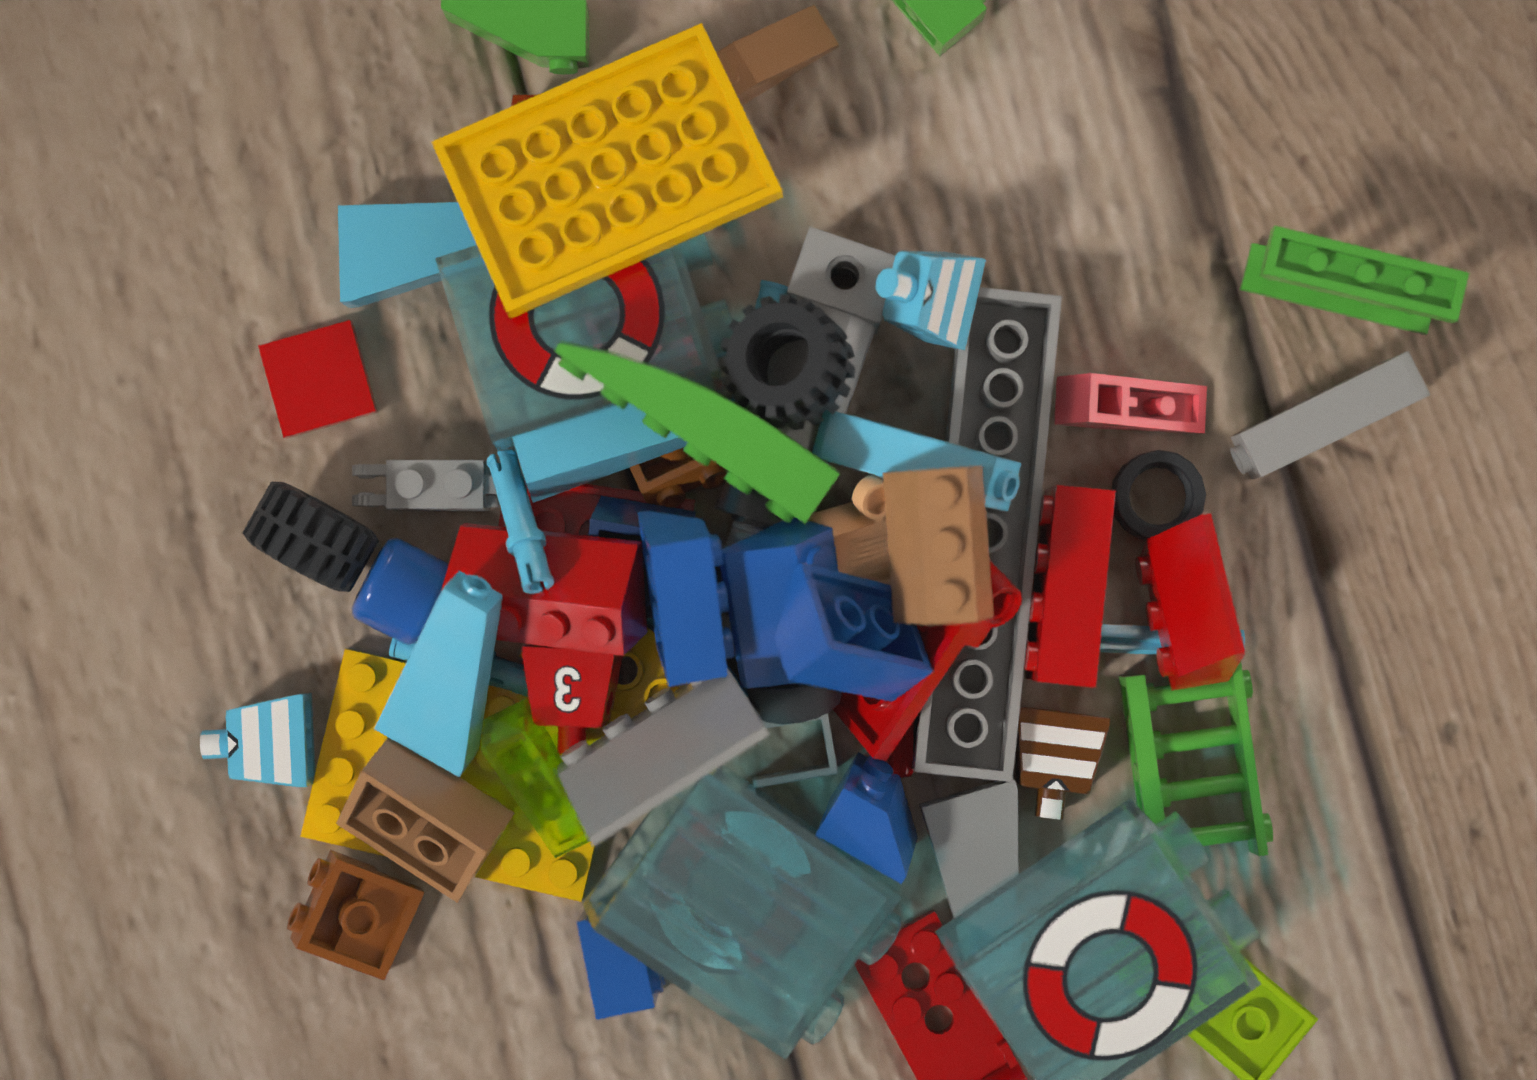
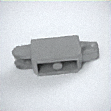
(429, 485)

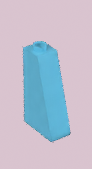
(395, 247)
(887, 448)
(588, 449)
(446, 680)

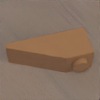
(776, 53)

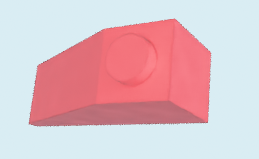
(1129, 404)

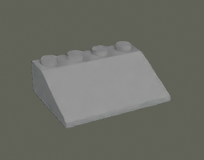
(657, 753)

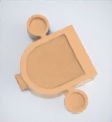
(860, 531)

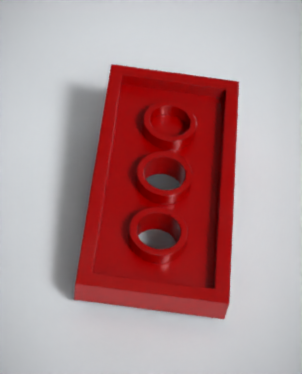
(883, 723)
(971, 1043)

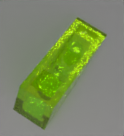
(528, 768)

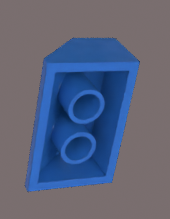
(756, 587)
(685, 597)
(844, 637)

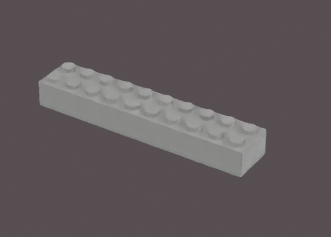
(1001, 409)

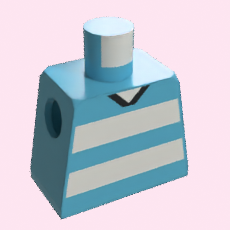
(932, 295)
(267, 742)

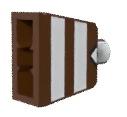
(1058, 755)

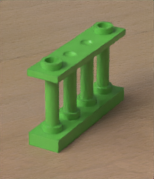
(1354, 281)
(1149, 746)

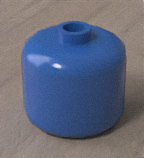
(400, 591)

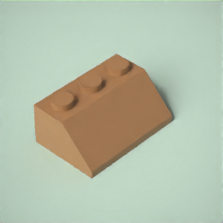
(938, 545)
(424, 818)

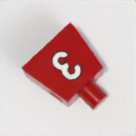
(570, 690)

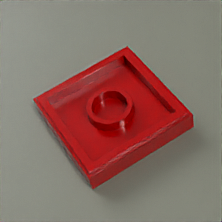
(317, 379)

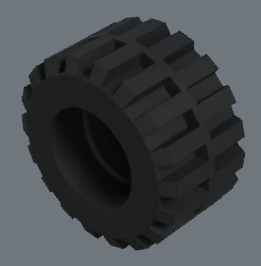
(756, 341)
(310, 537)

